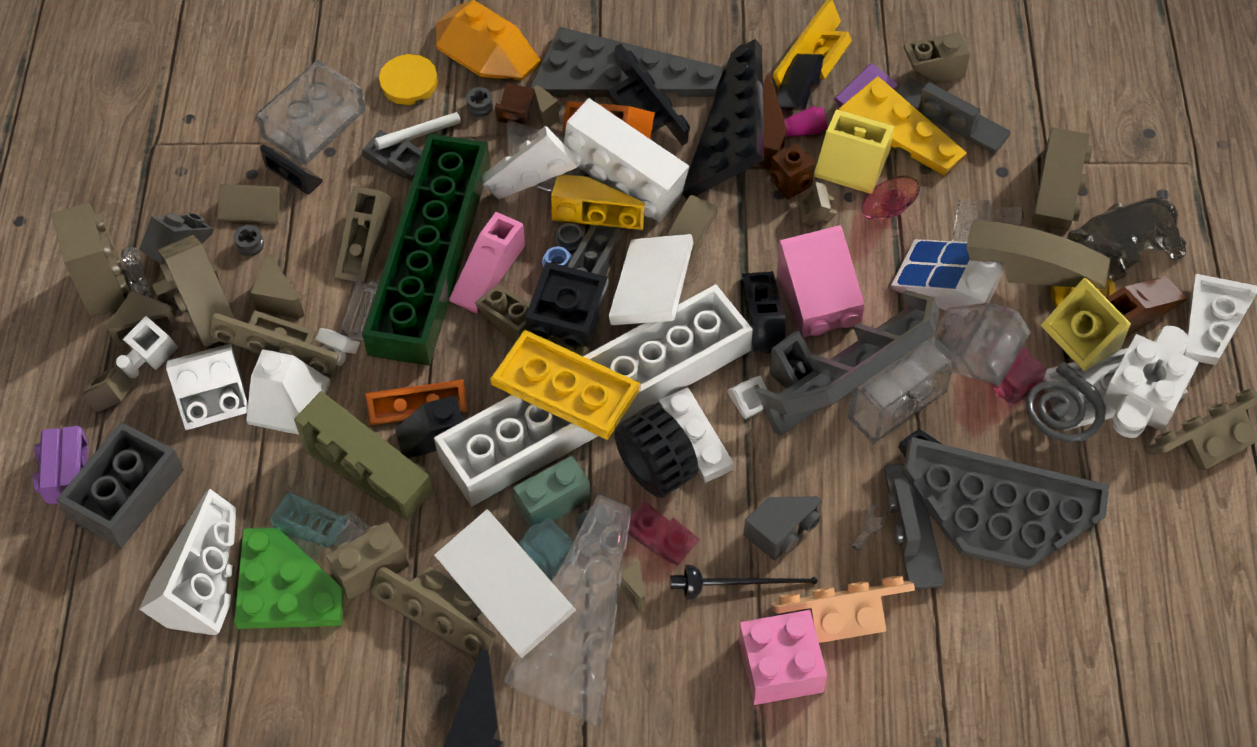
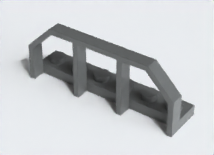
(854, 365)

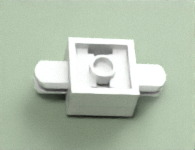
(1150, 382)

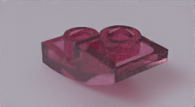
(660, 535)

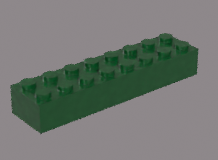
(427, 250)

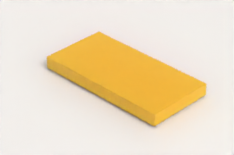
(565, 384)

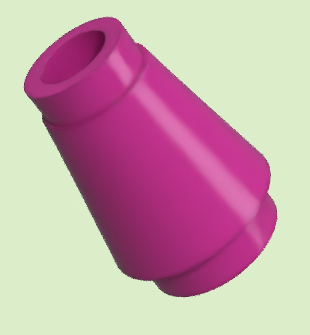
(807, 122)

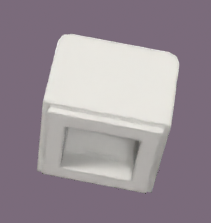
(746, 397)

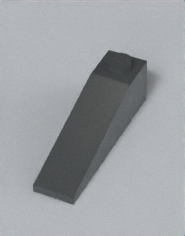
(597, 249)

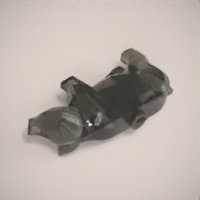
(1131, 229)

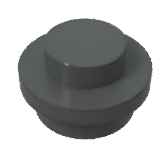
(569, 237)

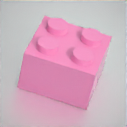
(782, 657)

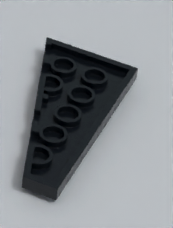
(734, 126)

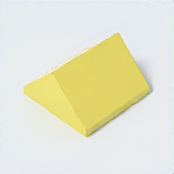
(1087, 326)

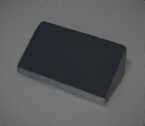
(290, 170)

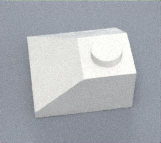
(281, 390)

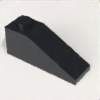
(764, 310)
(477, 714)

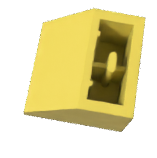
(854, 151)

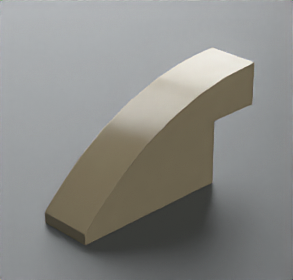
(1035, 255)

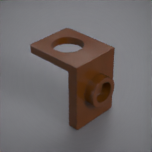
(515, 104)

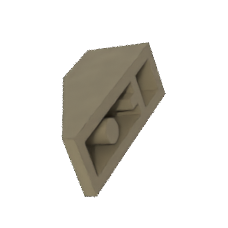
(362, 233)

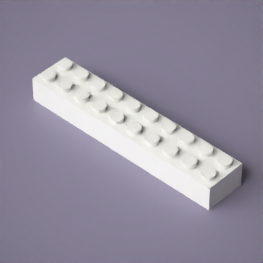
(662, 356)

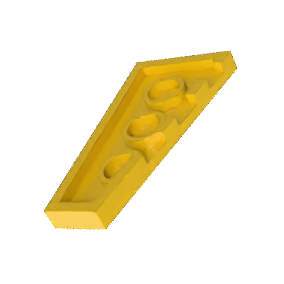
(911, 128)

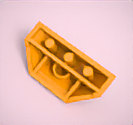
(485, 43)

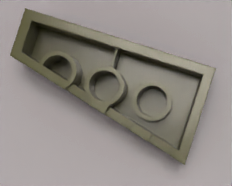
(362, 456)

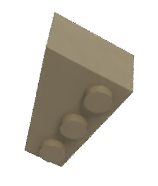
(196, 286)

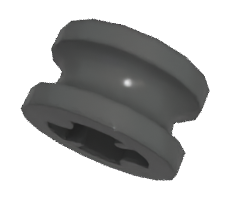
(476, 94)
(243, 246)

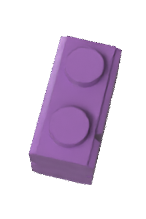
(60, 459)

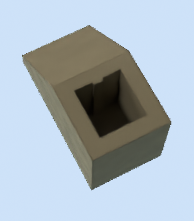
(939, 57)

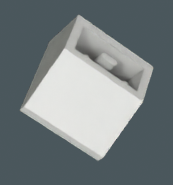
(207, 386)

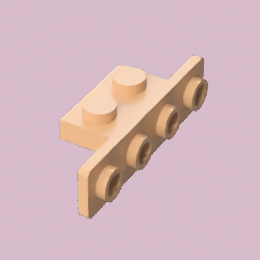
(845, 612)

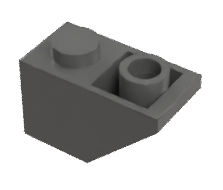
(170, 229)
(780, 522)

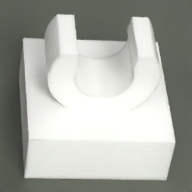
(338, 343)

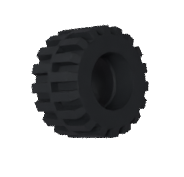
(656, 451)

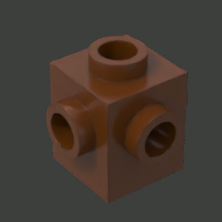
(792, 171)

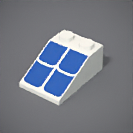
(947, 274)

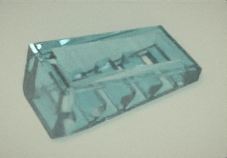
(292, 503)

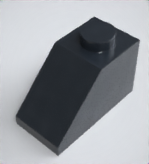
(429, 420)

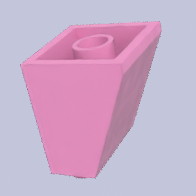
(819, 281)

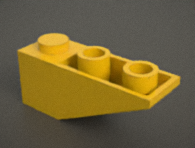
(594, 203)

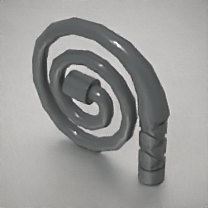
(1060, 410)

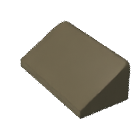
(249, 204)

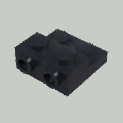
(566, 304)

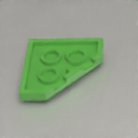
(283, 585)

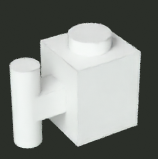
(148, 345)

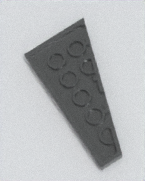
(588, 66)

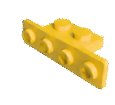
(818, 38)

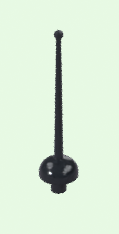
(693, 581)

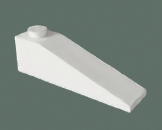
(193, 579)

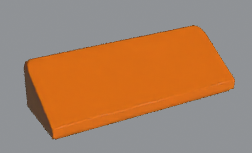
(400, 403)

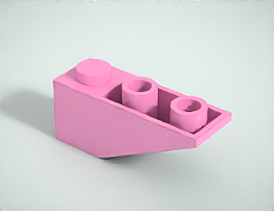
(489, 260)

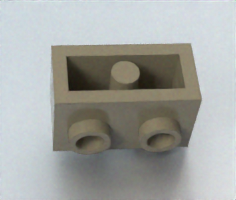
(357, 562)

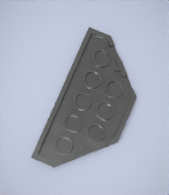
(1001, 506)

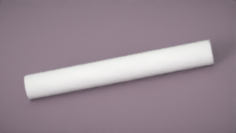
(417, 131)

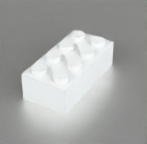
(625, 159)

